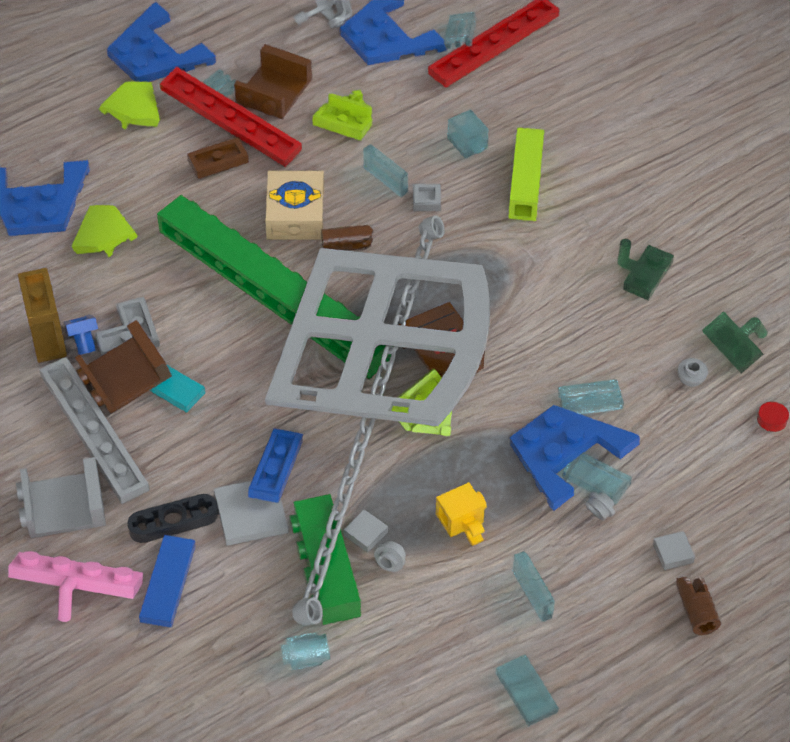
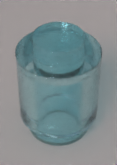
(305, 650)

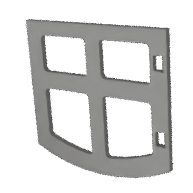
(372, 331)

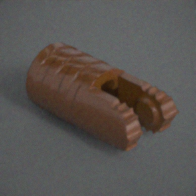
(347, 237)
(698, 605)

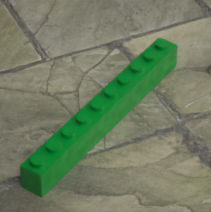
(251, 269)

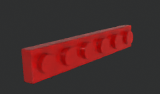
(493, 42)
(231, 116)

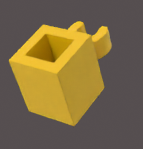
(462, 511)

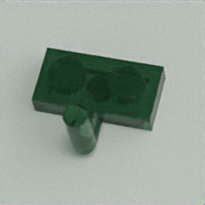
(645, 272)
(734, 341)

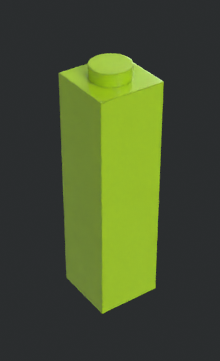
(526, 174)

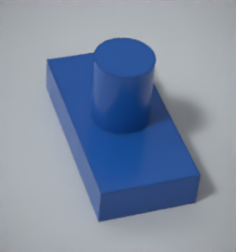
(81, 329)

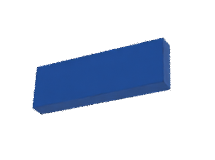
(275, 465)
(167, 581)

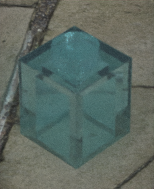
(468, 133)

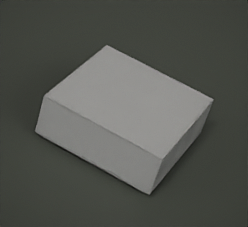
(426, 197)
(365, 531)
(673, 550)

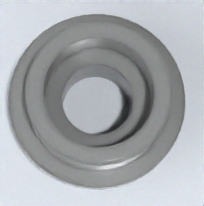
(694, 377)
(600, 505)
(390, 556)

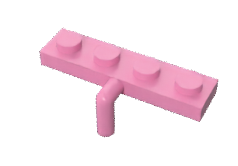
(74, 575)

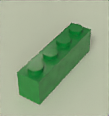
(339, 590)

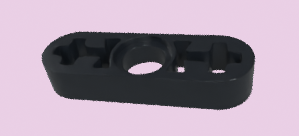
(149, 515)

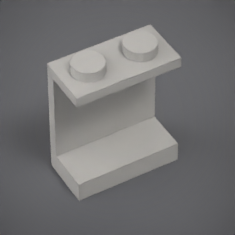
(62, 502)

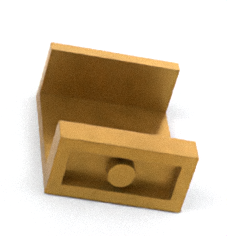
(42, 315)

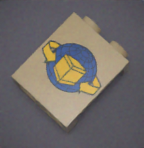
(294, 205)

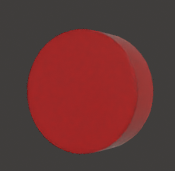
(773, 416)

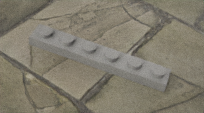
(94, 430)

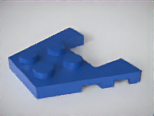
(380, 39)
(148, 56)
(44, 206)
(558, 438)

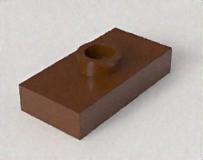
(218, 158)

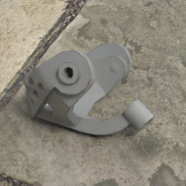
(325, 7)

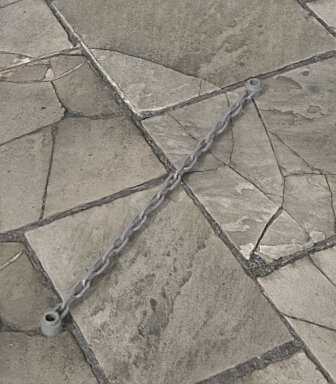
(309, 610)

